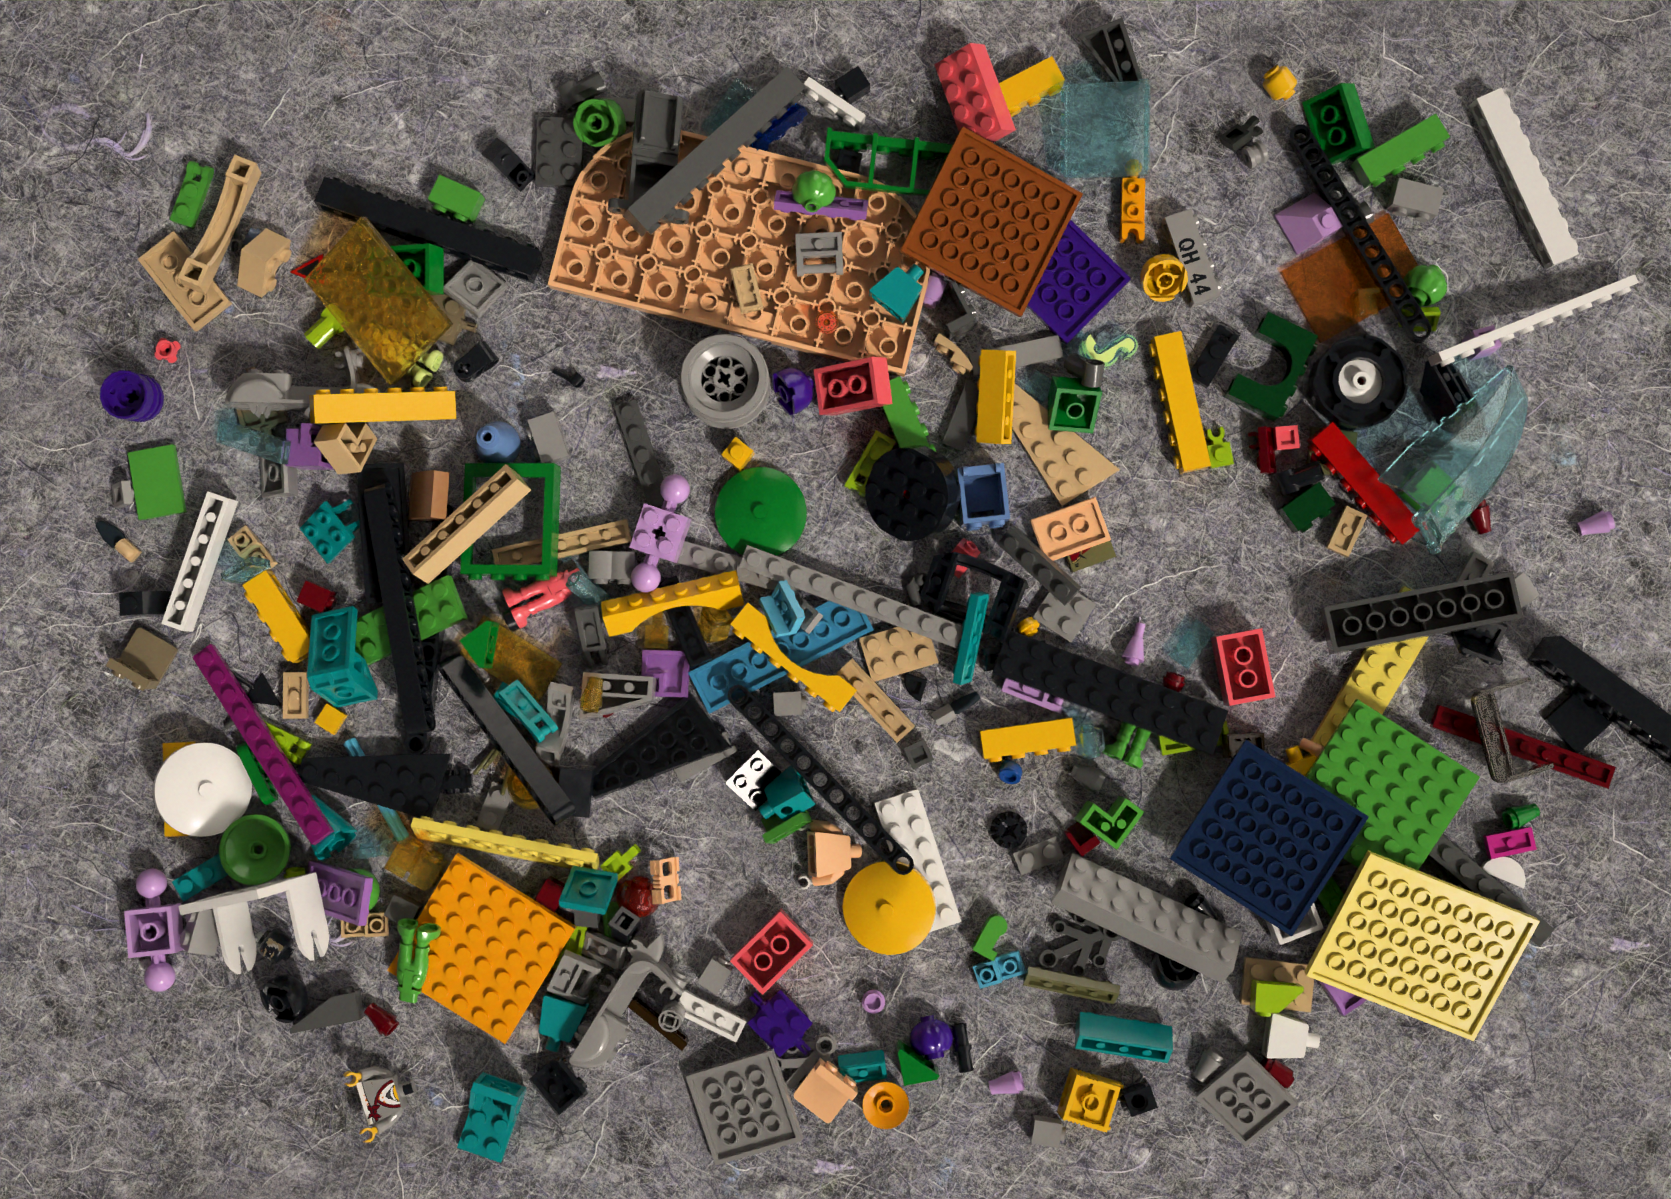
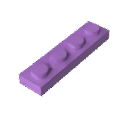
(841, 207)

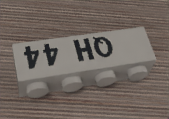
(1189, 247)

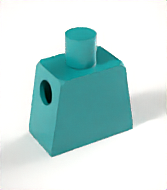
(898, 291)
(787, 795)
(560, 1019)

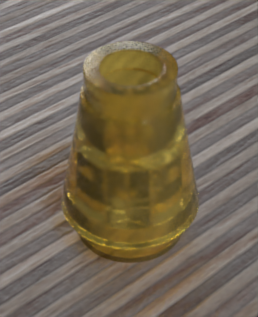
(592, 695)

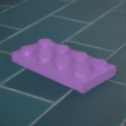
(343, 892)

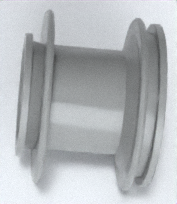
(740, 407)

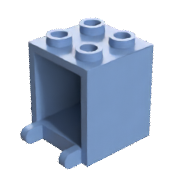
(983, 490)

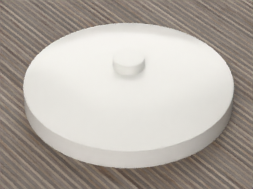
(202, 789)

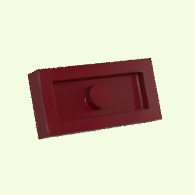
(1266, 460)

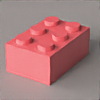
(853, 386)
(1243, 667)
(771, 951)

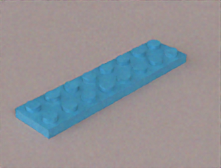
(753, 670)

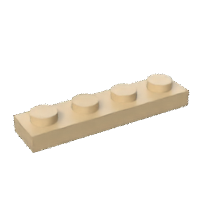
(876, 701)

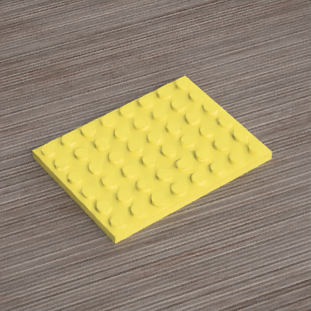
(1421, 946)

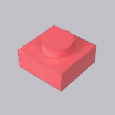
(1286, 437)

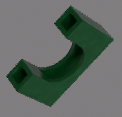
(1296, 346)

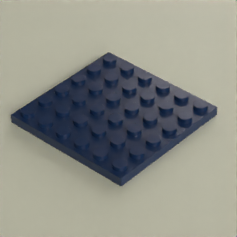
(1268, 837)

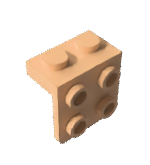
(825, 1090)

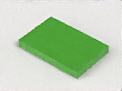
(157, 482)

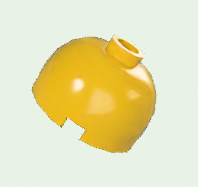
(1163, 277)

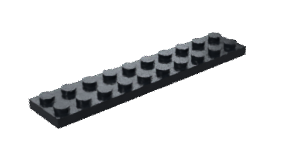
(1110, 692)

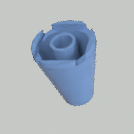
(497, 443)

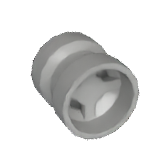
(674, 1011)

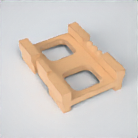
(661, 881)

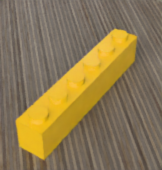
(1179, 402)
(382, 406)

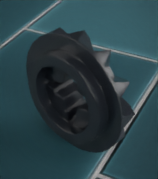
(997, 829)

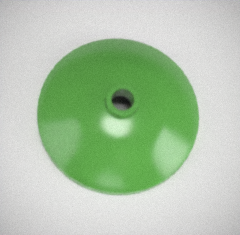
(239, 848)

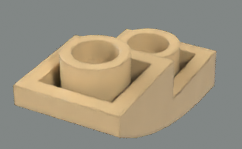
(959, 360)
(248, 545)
(376, 926)

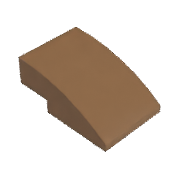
(428, 496)

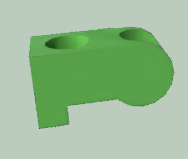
(986, 939)

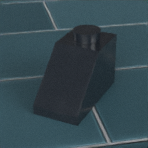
(143, 603)

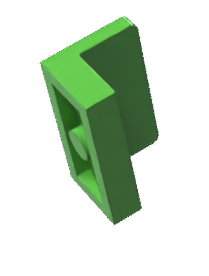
(779, 829)

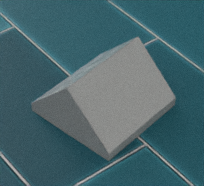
(278, 479)

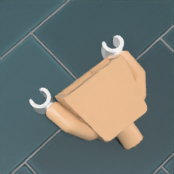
(827, 853)

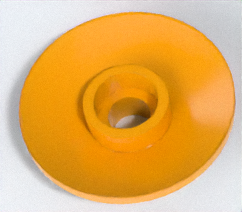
(889, 1116)

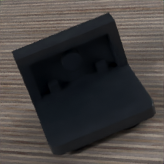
(1481, 642)
(558, 1084)

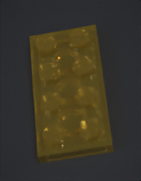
(520, 660)

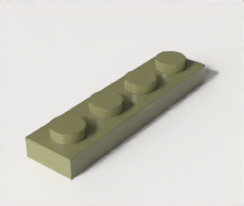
(1071, 985)

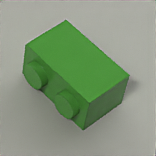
(456, 199)

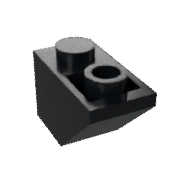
(508, 164)

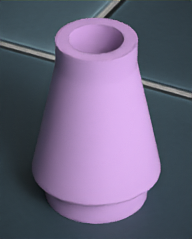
(1598, 523)
(1007, 1084)

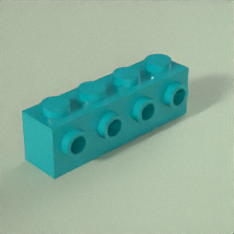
(1123, 1037)

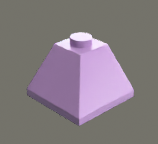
(1308, 222)

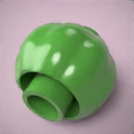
(815, 189)
(1427, 284)

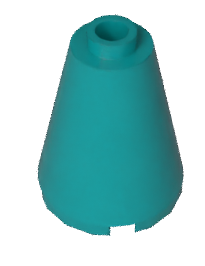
(339, 839)

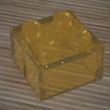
(423, 866)

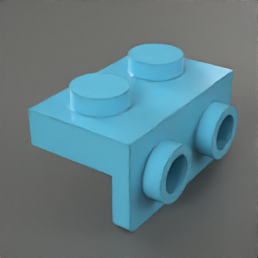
(782, 610)

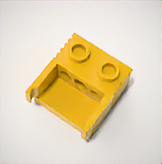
(1089, 1099)

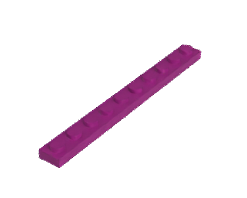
(263, 744)

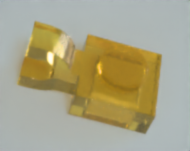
(657, 634)

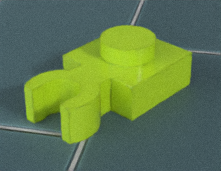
(1219, 452)

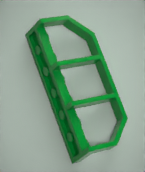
(883, 146)

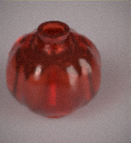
(637, 896)

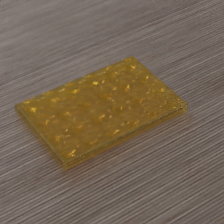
(378, 301)

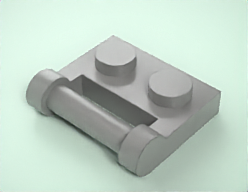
(819, 246)
(568, 974)

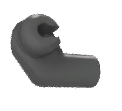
(914, 587)

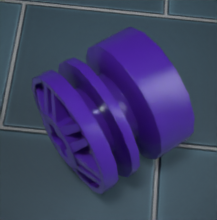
(119, 396)

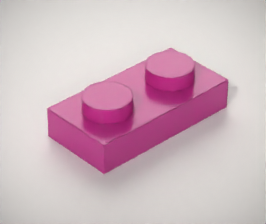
(1509, 842)

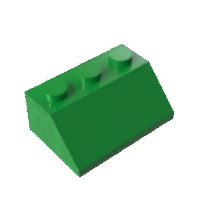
(1339, 123)

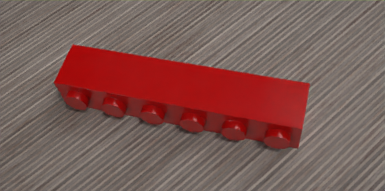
(1362, 480)

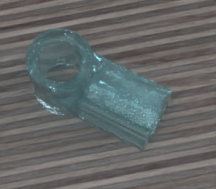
(586, 590)

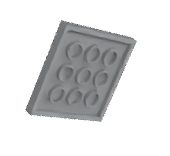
(744, 1107)

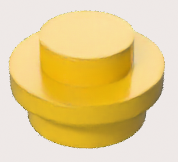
(1028, 627)

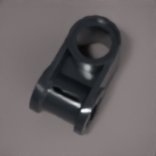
(477, 361)

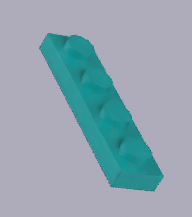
(971, 636)

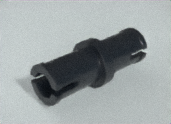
(962, 1047)

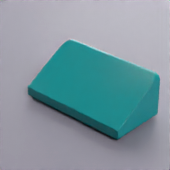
(863, 1066)

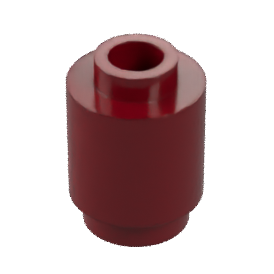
(1279, 1071)

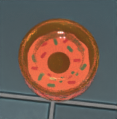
(826, 321)

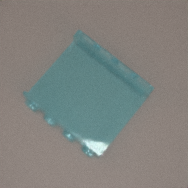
(1106, 129)

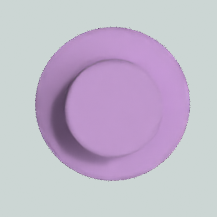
(873, 1001)

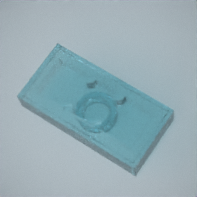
(245, 570)
(1191, 644)

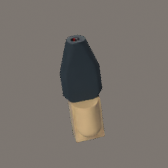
(117, 540)

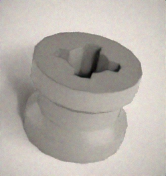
(1255, 154)

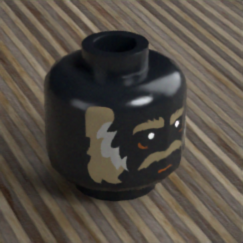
(276, 945)

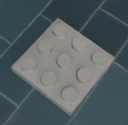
(1246, 1099)

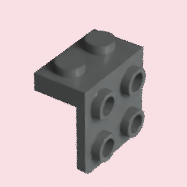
(958, 328)

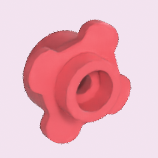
(161, 347)

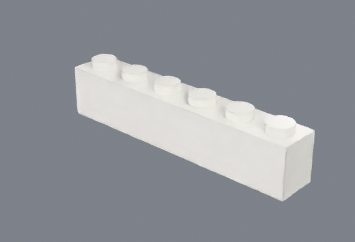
(199, 562)

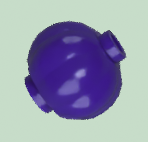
(931, 1037)

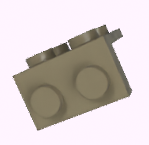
(143, 660)

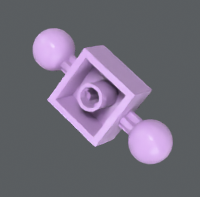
(646, 575)
(140, 935)

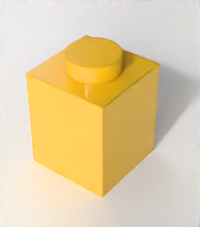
(738, 454)

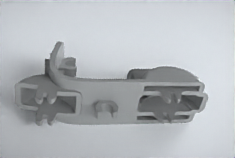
(275, 392)
(600, 1037)

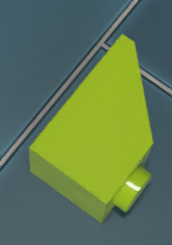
(1272, 996)

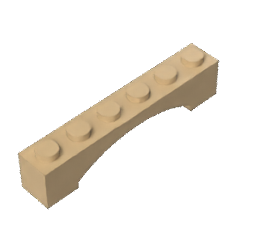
(205, 260)

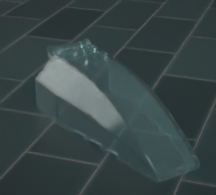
(1461, 458)

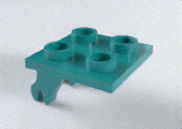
(328, 532)

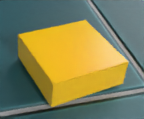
(331, 718)

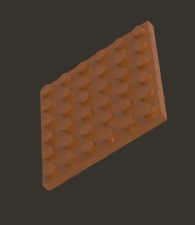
(991, 222)

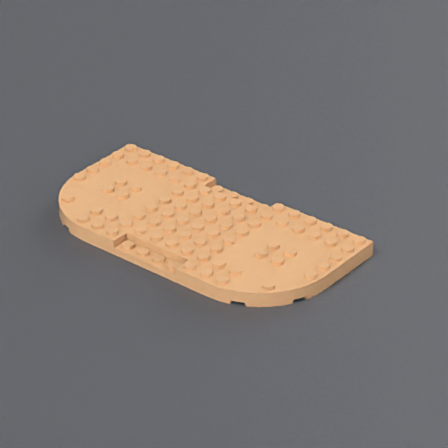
(733, 223)

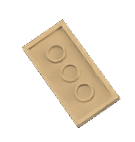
(164, 266)

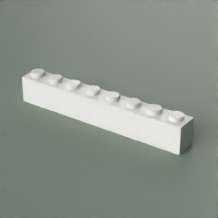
(1523, 178)

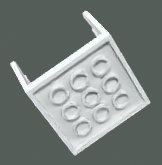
(235, 923)

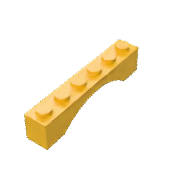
(716, 591)
(755, 627)

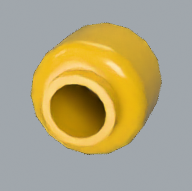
(1279, 83)

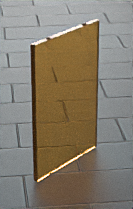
(1329, 277)

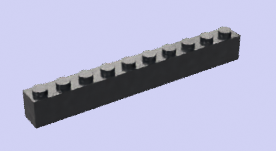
(423, 227)

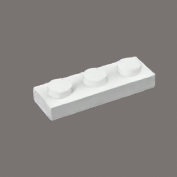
(834, 104)
(712, 1016)

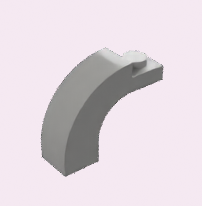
(560, 709)

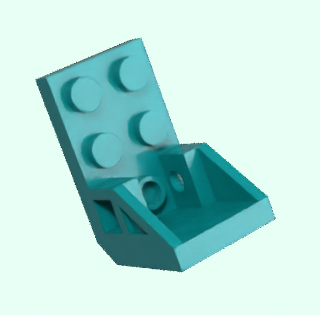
(333, 664)
(492, 1116)

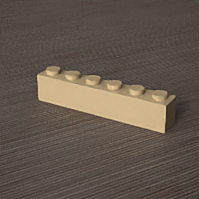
(466, 524)

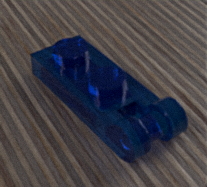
(791, 118)

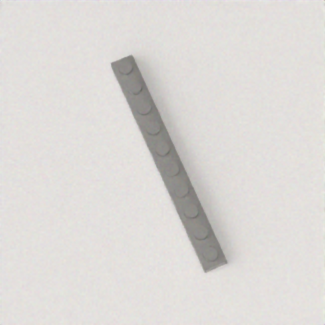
(851, 596)

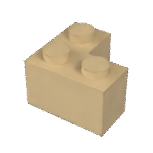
(261, 260)
(346, 446)

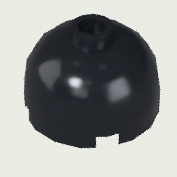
(1170, 973)
(285, 997)

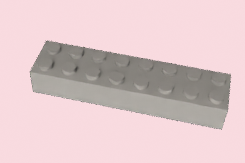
(1147, 918)

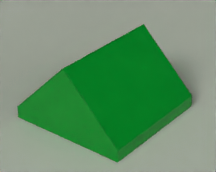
(482, 643)
(914, 1067)

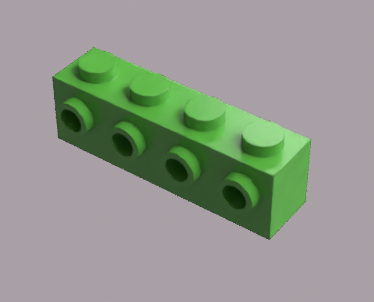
(1400, 151)

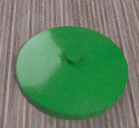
(761, 511)

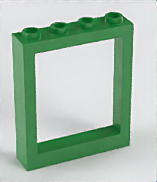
(552, 476)

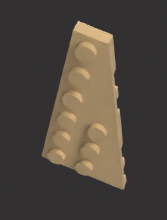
(1060, 457)

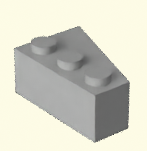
(620, 692)

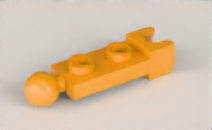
(1132, 209)

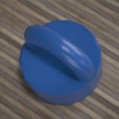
(1010, 772)

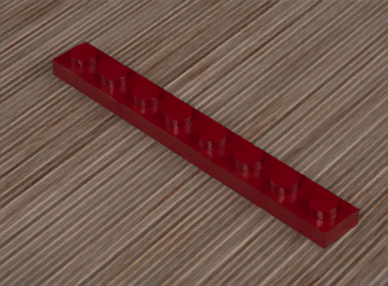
(1528, 748)

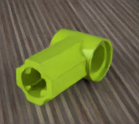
(323, 329)

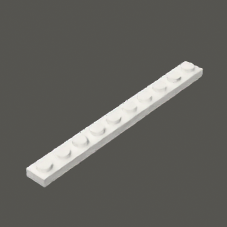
(1526, 325)

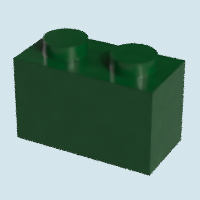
(1306, 507)

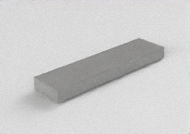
(1027, 352)

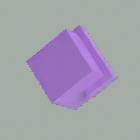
(303, 451)

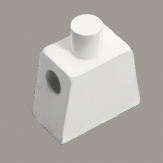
(1287, 1037)

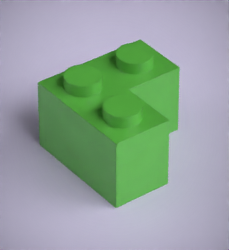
(1113, 825)

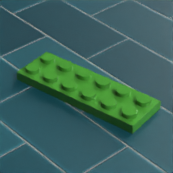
(436, 610)

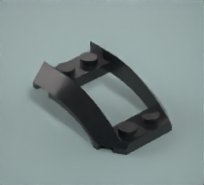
(1006, 602)

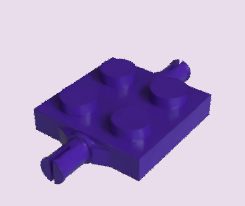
(780, 1023)

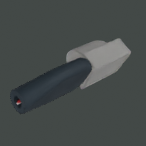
(949, 711)

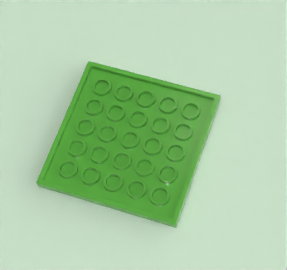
(1395, 781)

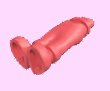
(554, 592)

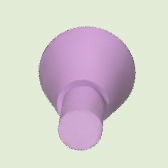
(1135, 649)

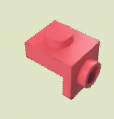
(968, 548)

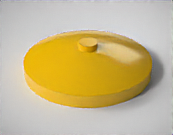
(889, 909)

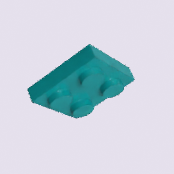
(588, 890)

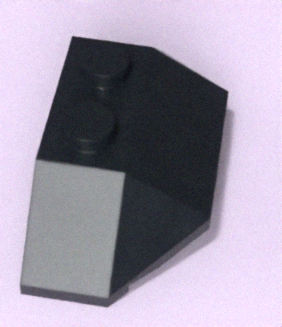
(1443, 389)

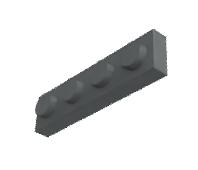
(1039, 565)

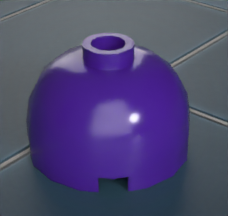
(794, 389)

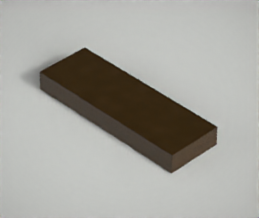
(651, 1018)

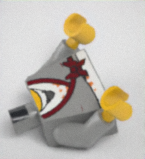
(381, 1097)

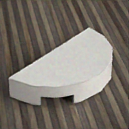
(1505, 869)

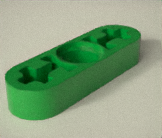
(258, 776)

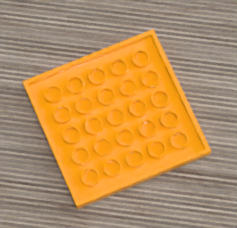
(489, 949)

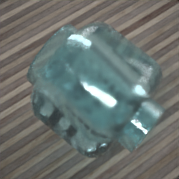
(1089, 741)

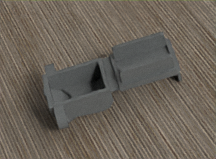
(653, 149)

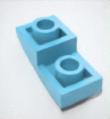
(1002, 968)

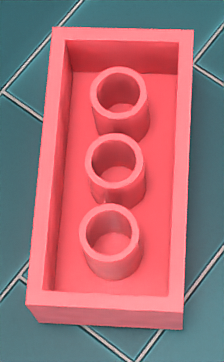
(975, 93)

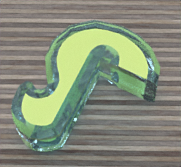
(1124, 346)

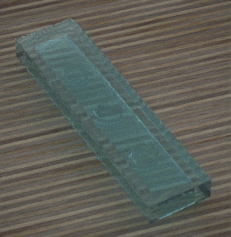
(253, 441)

